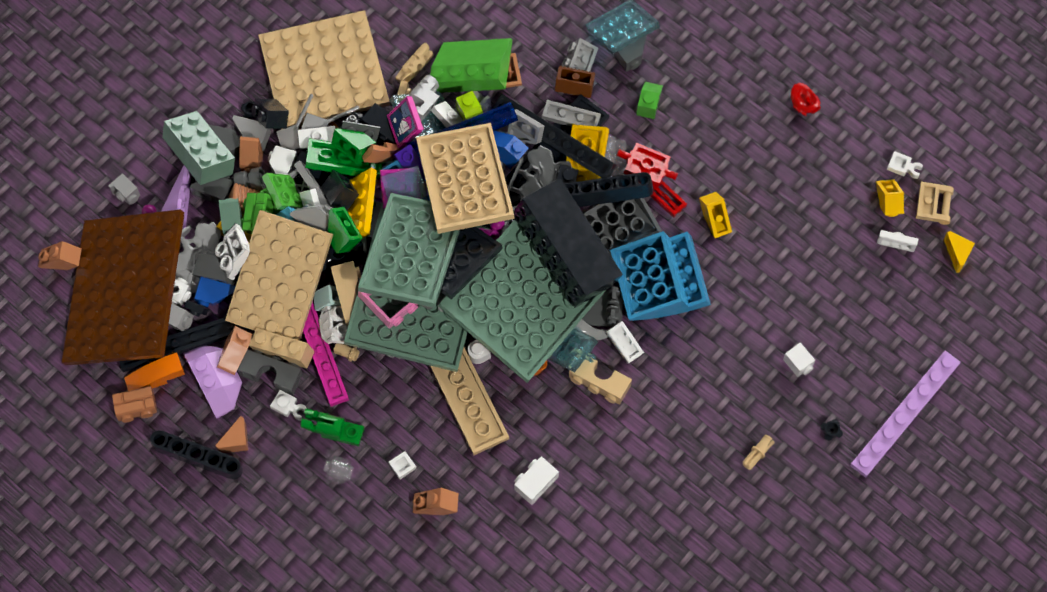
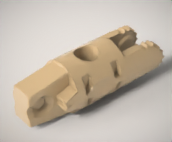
(415, 63)

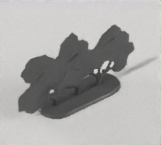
(546, 172)

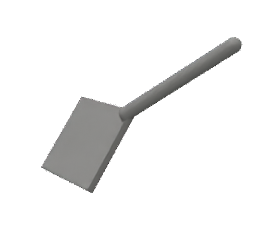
(313, 121)
(289, 137)

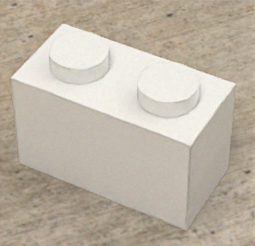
(535, 480)

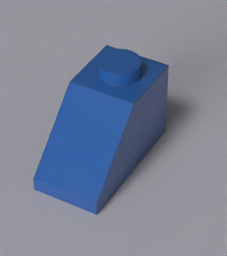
(509, 148)
(212, 292)

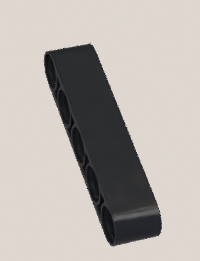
(611, 189)
(189, 448)

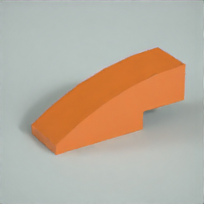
(155, 373)

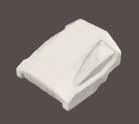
(233, 251)
(332, 325)

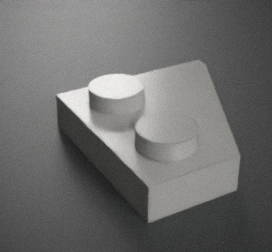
(526, 129)

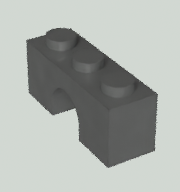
(256, 363)

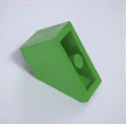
(649, 100)

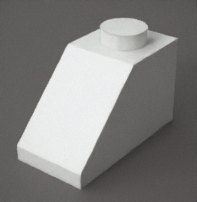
(282, 160)

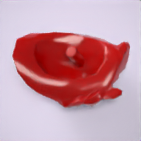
(804, 99)

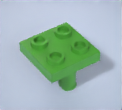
(282, 191)

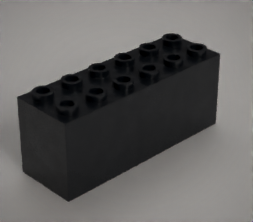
(567, 243)

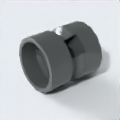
(252, 179)

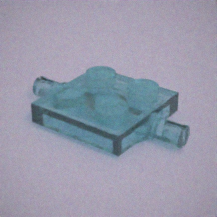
(574, 350)

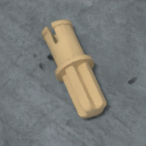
(758, 452)

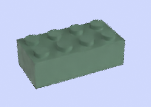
(198, 147)

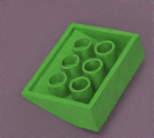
(472, 65)

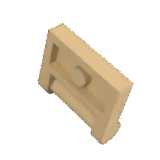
(928, 202)

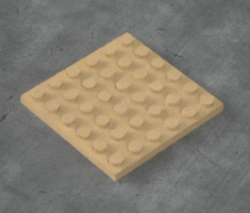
(325, 59)

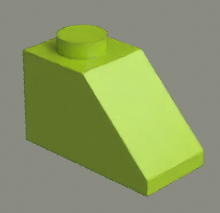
(468, 106)

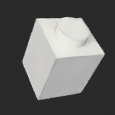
(799, 360)

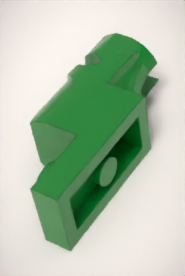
(332, 427)

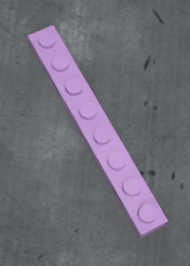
(905, 414)

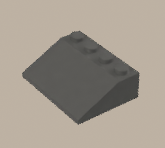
(621, 222)

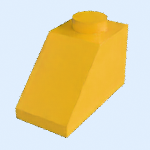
(890, 197)
(715, 214)

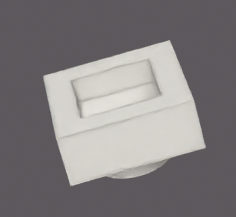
(402, 465)

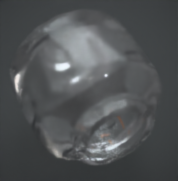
(338, 469)

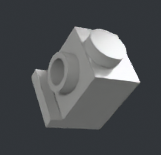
(124, 190)

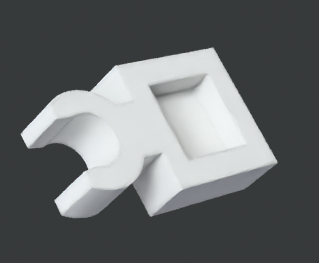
(901, 164)
(286, 404)

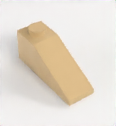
(346, 283)

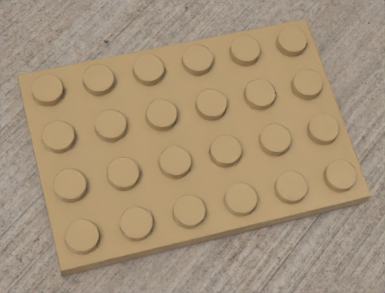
(464, 178)
(279, 276)

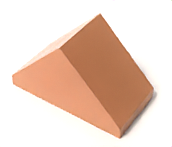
(514, 77)
(235, 438)

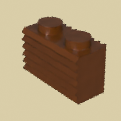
(574, 81)

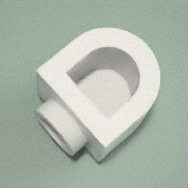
(478, 353)

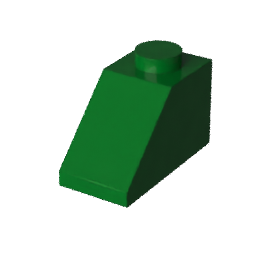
(352, 143)
(345, 232)

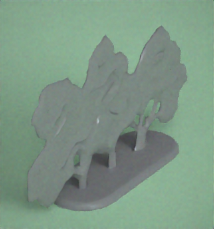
(205, 239)

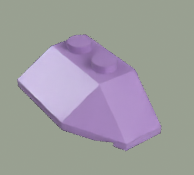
(217, 385)

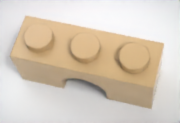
(282, 346)
(612, 389)

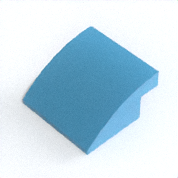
(660, 276)

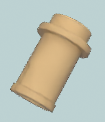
(346, 351)

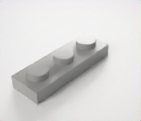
(569, 115)

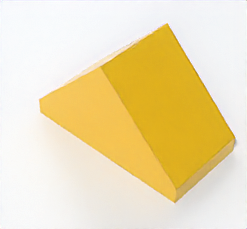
(958, 249)

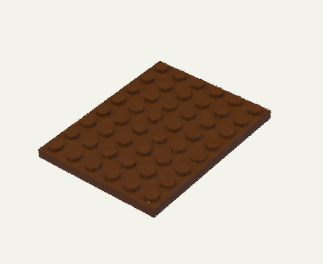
(123, 288)

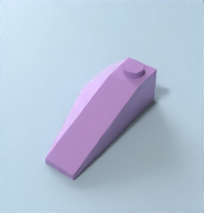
(180, 194)

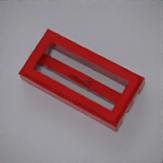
(663, 204)

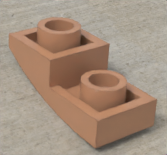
(380, 154)

